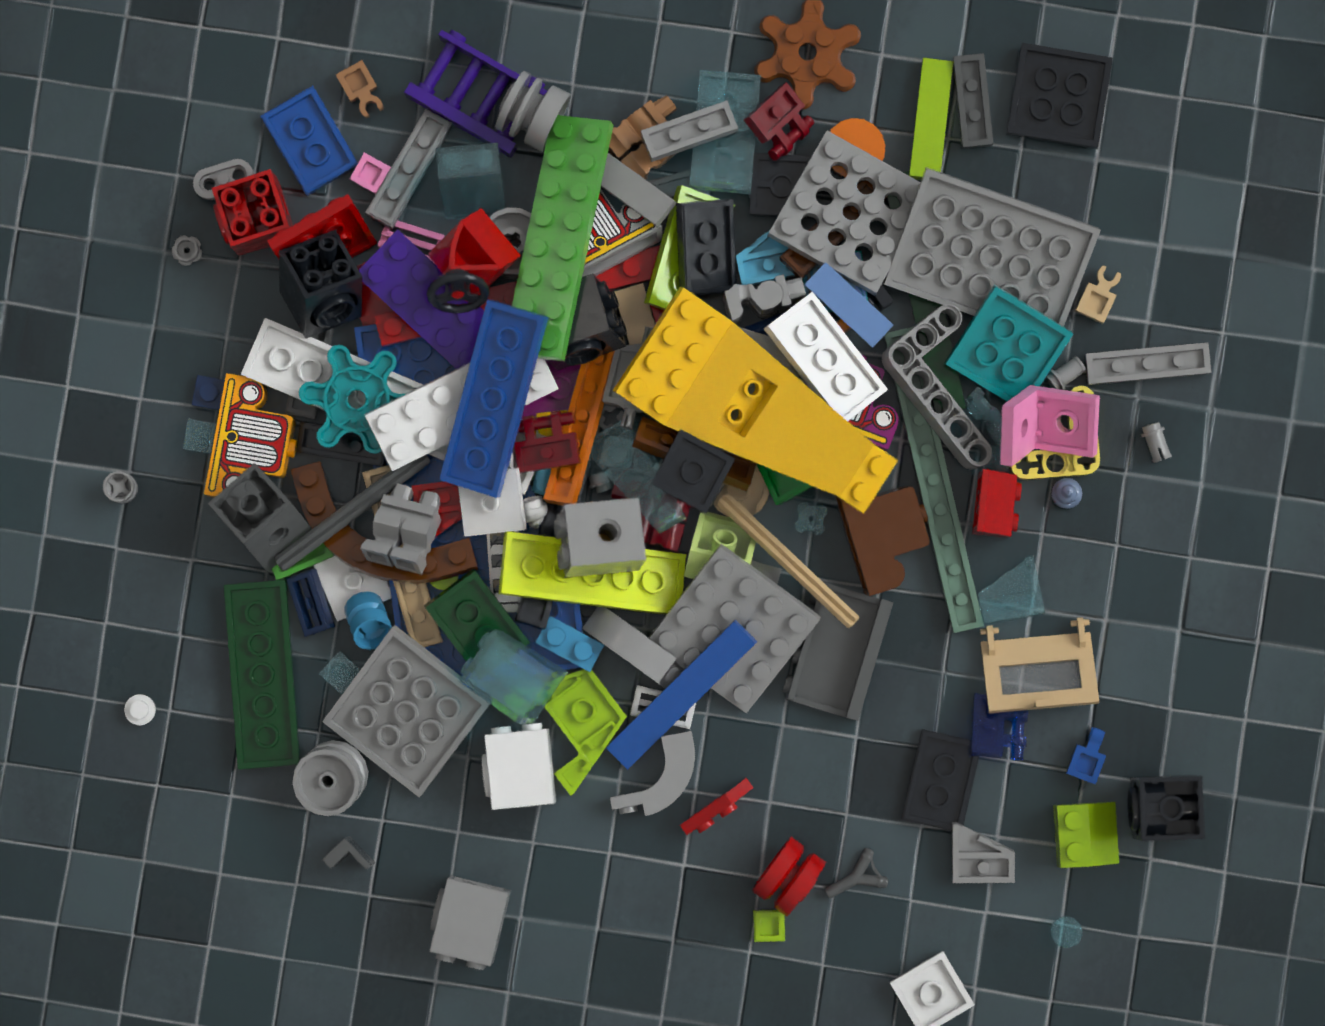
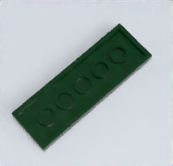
(262, 674)

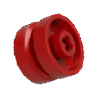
(793, 879)

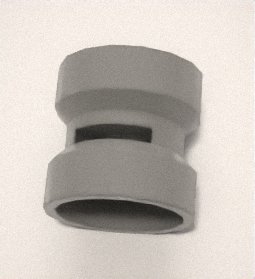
(115, 484)

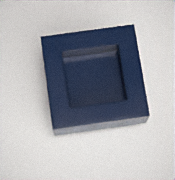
(208, 392)

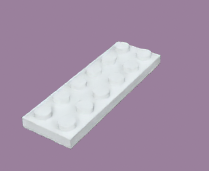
(426, 415)

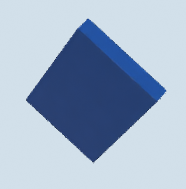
(309, 140)

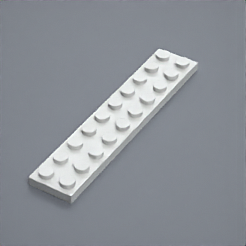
(288, 360)

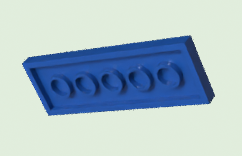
(493, 398)

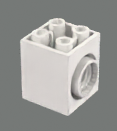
(518, 767)

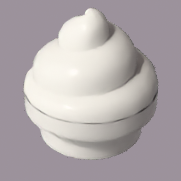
(534, 510)

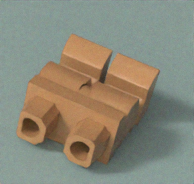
(629, 133)

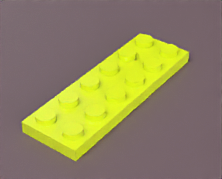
(533, 572)

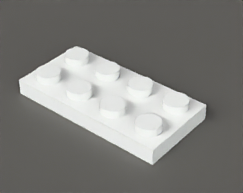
(825, 357)

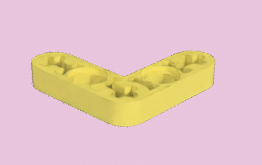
(1070, 465)

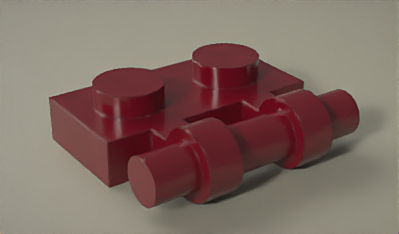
(773, 114)
(549, 451)

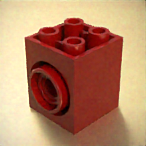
(251, 211)

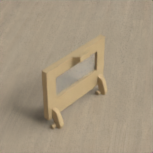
(1039, 670)

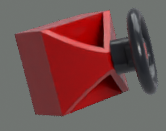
(471, 261)

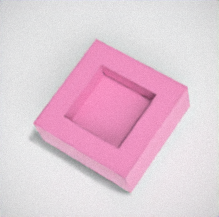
(370, 173)

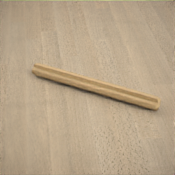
(788, 560)

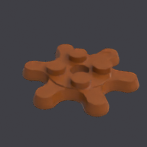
(808, 74)

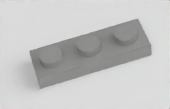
(689, 131)

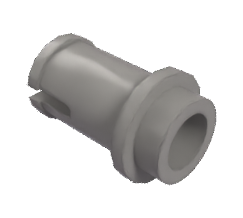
(1065, 374)
(1155, 439)

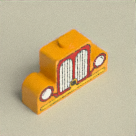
(248, 435)

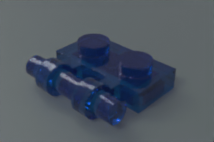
(988, 731)

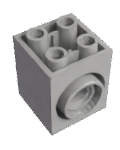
(584, 551)
(468, 921)

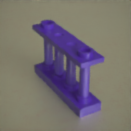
(450, 107)

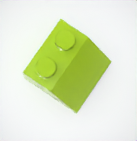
(1086, 834)

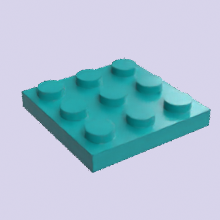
(1008, 345)

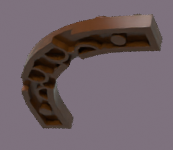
(317, 505)

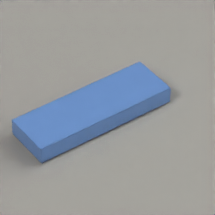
(848, 304)

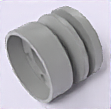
(531, 110)

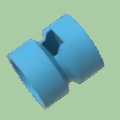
(367, 619)

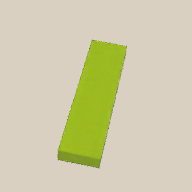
(931, 116)

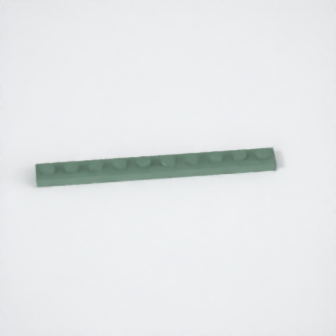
(939, 506)

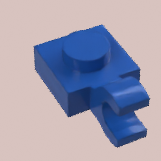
(1087, 761)

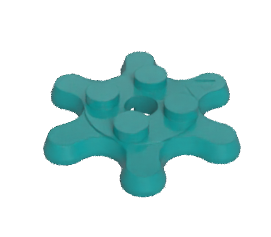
(335, 392)

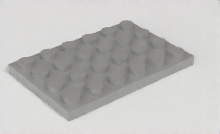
(972, 237)

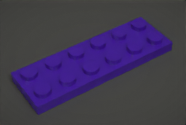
(401, 279)

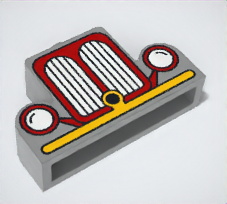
(617, 236)

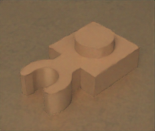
(358, 85)

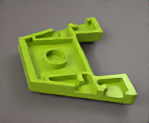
(588, 720)

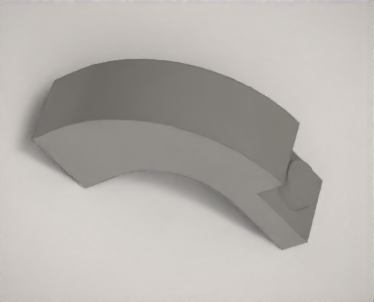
(633, 646)
(678, 770)

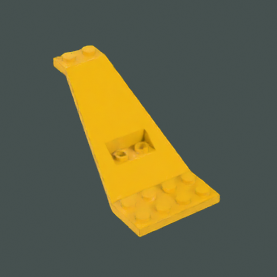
(700, 370)

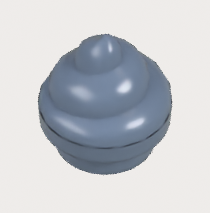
(1066, 493)

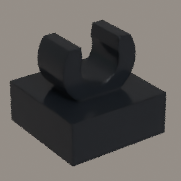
(881, 299)

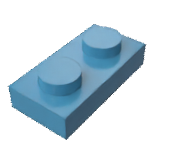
(570, 644)

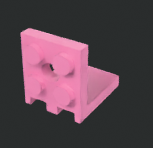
(1034, 422)

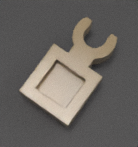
(1097, 299)

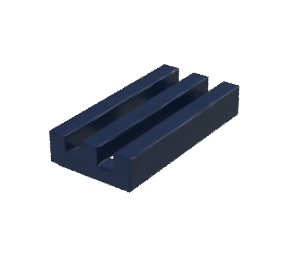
(314, 600)

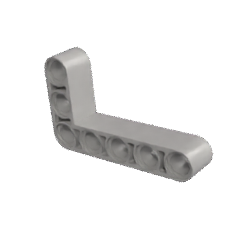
(933, 387)

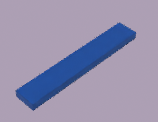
(681, 694)

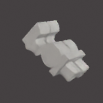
(764, 300)
(407, 523)

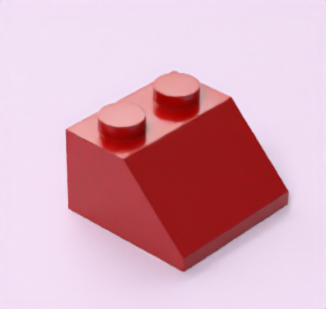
(995, 504)

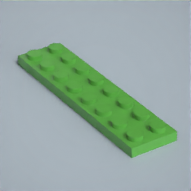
(562, 226)

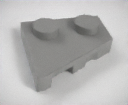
(980, 858)

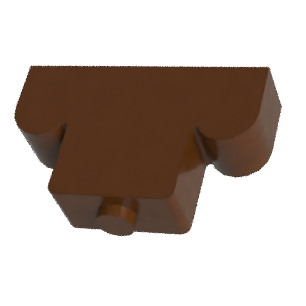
(886, 529)

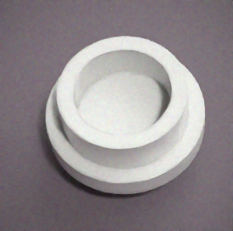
(140, 709)

